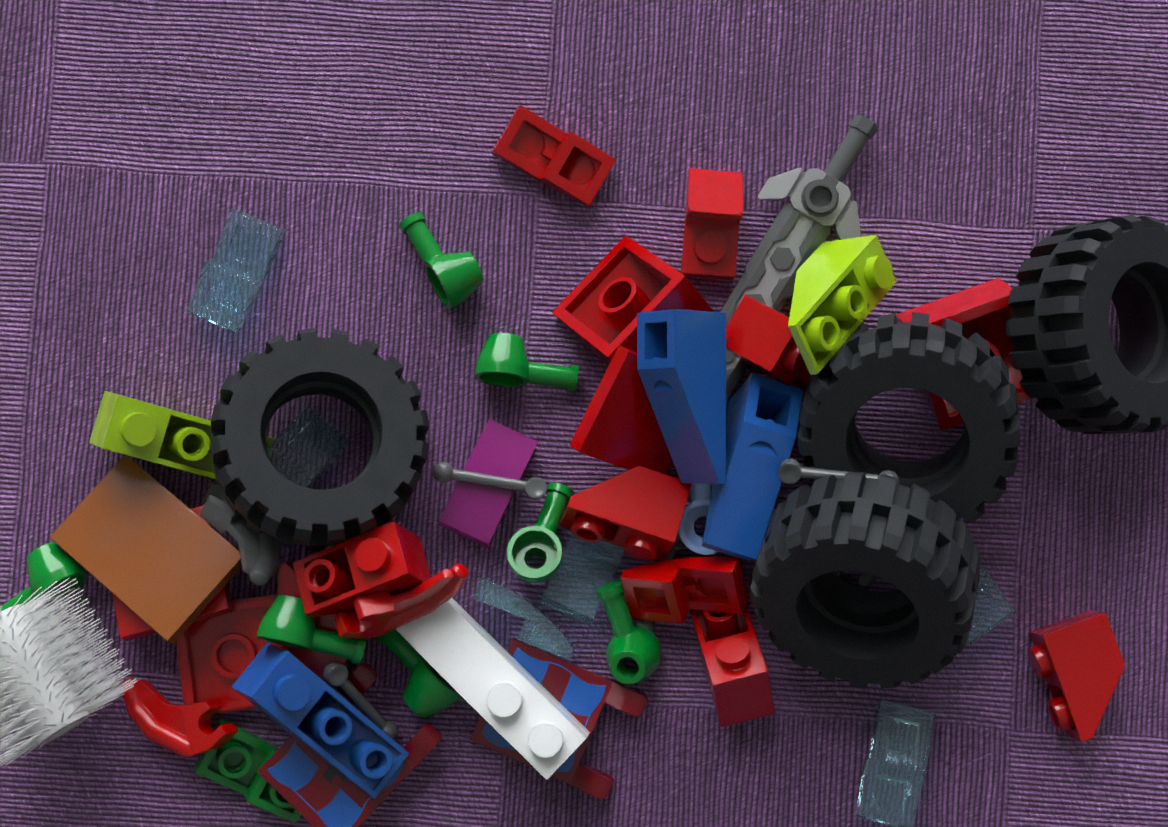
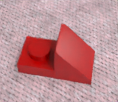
(712, 223)

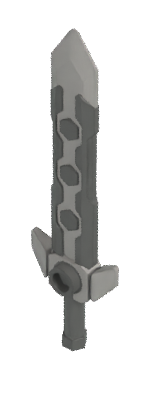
(801, 226)

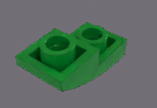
(237, 766)

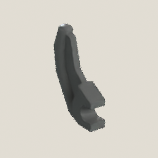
(258, 552)

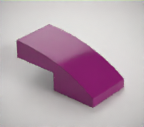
(478, 508)

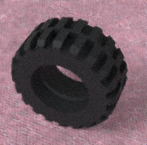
(1065, 333)
(929, 360)
(318, 368)
(874, 531)

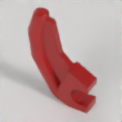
(382, 613)
(175, 727)

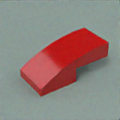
(553, 156)
(672, 587)

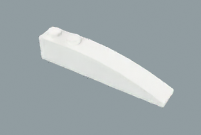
(496, 686)

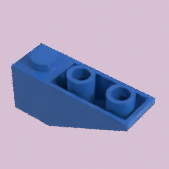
(685, 381)
(758, 439)
(320, 718)

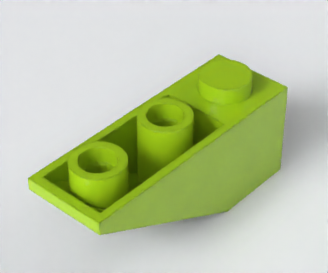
(836, 294)
(155, 434)

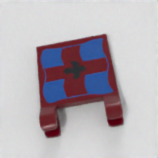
(583, 696)
(321, 791)

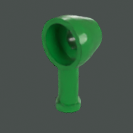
(451, 274)
(506, 364)
(541, 538)
(45, 567)
(290, 627)
(628, 638)
(426, 689)

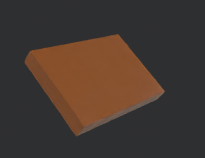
(148, 549)

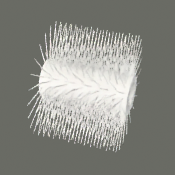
(38, 679)

